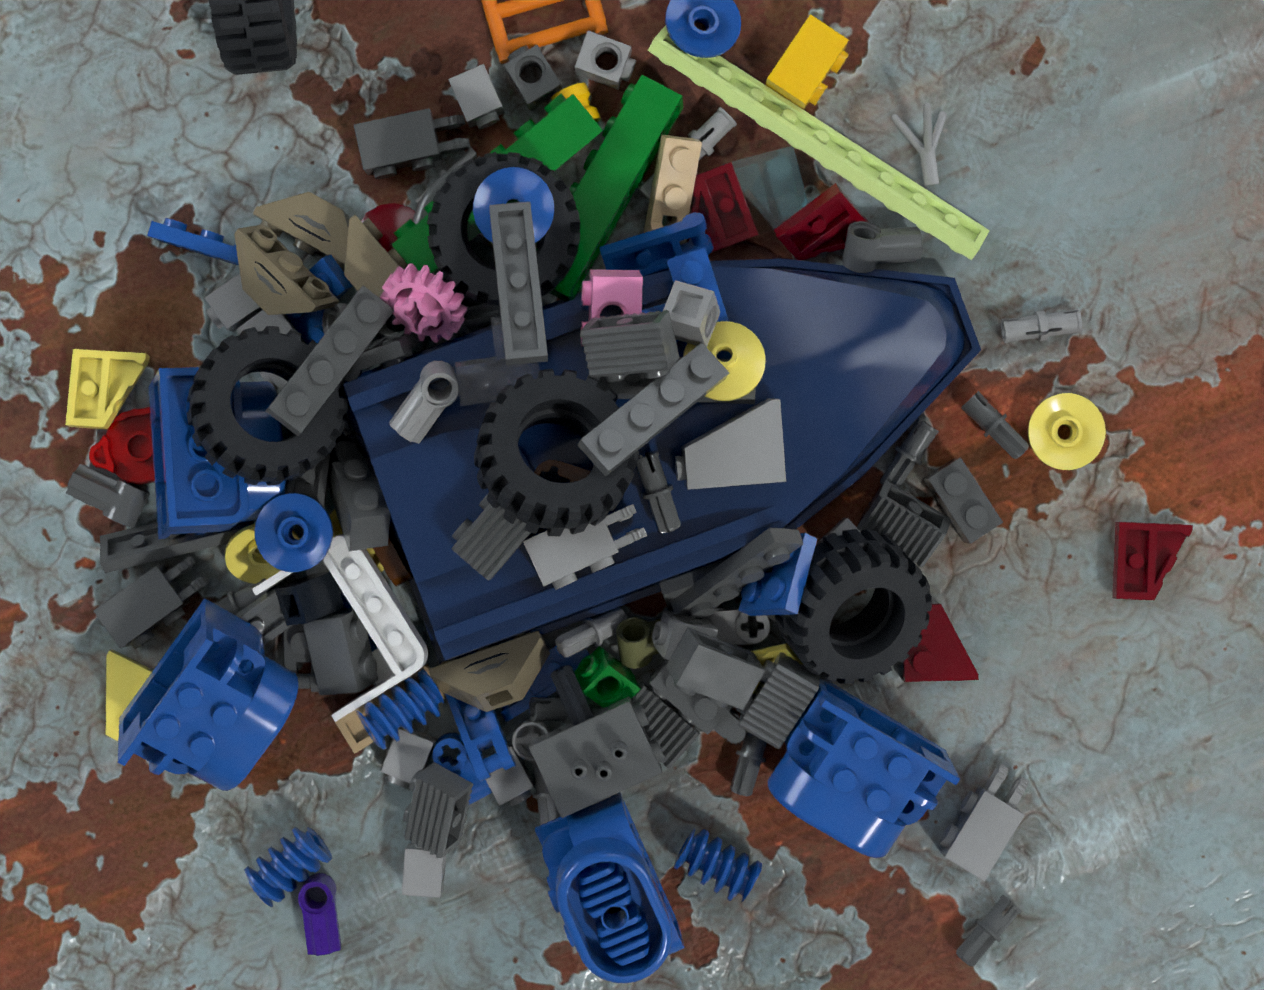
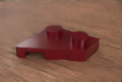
(724, 206)
(819, 225)
(1144, 557)
(939, 653)

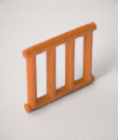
(497, 11)

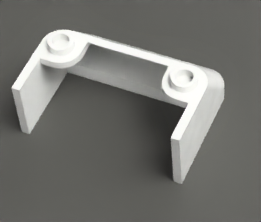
(398, 641)

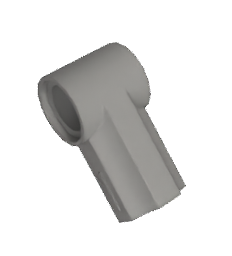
(425, 404)

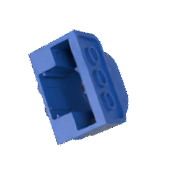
(188, 489)
(209, 702)
(858, 772)
(602, 864)

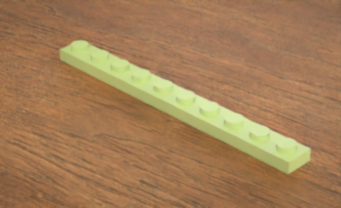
(826, 146)

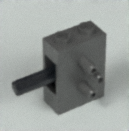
(596, 751)

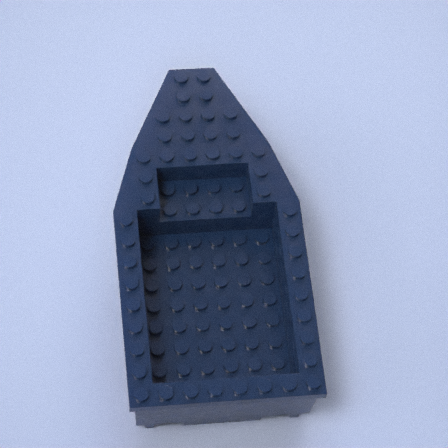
(842, 354)

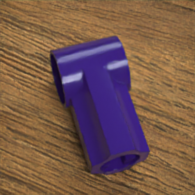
(320, 918)

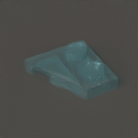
(772, 184)

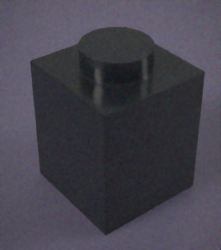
(309, 598)

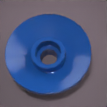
(721, 23)
(518, 185)
(275, 535)

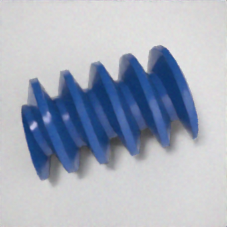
(401, 709)
(718, 864)
(288, 865)

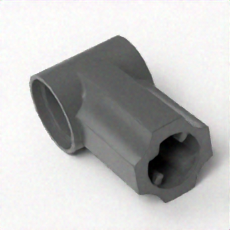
(870, 245)
(116, 498)

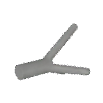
(926, 152)

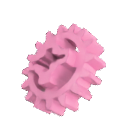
(424, 303)

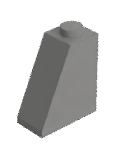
(737, 451)

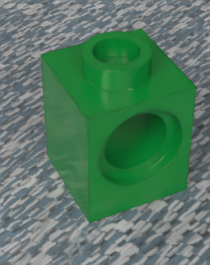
(616, 687)

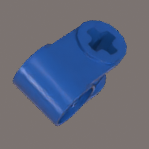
(460, 766)

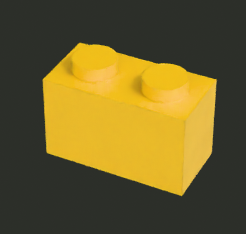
(808, 62)

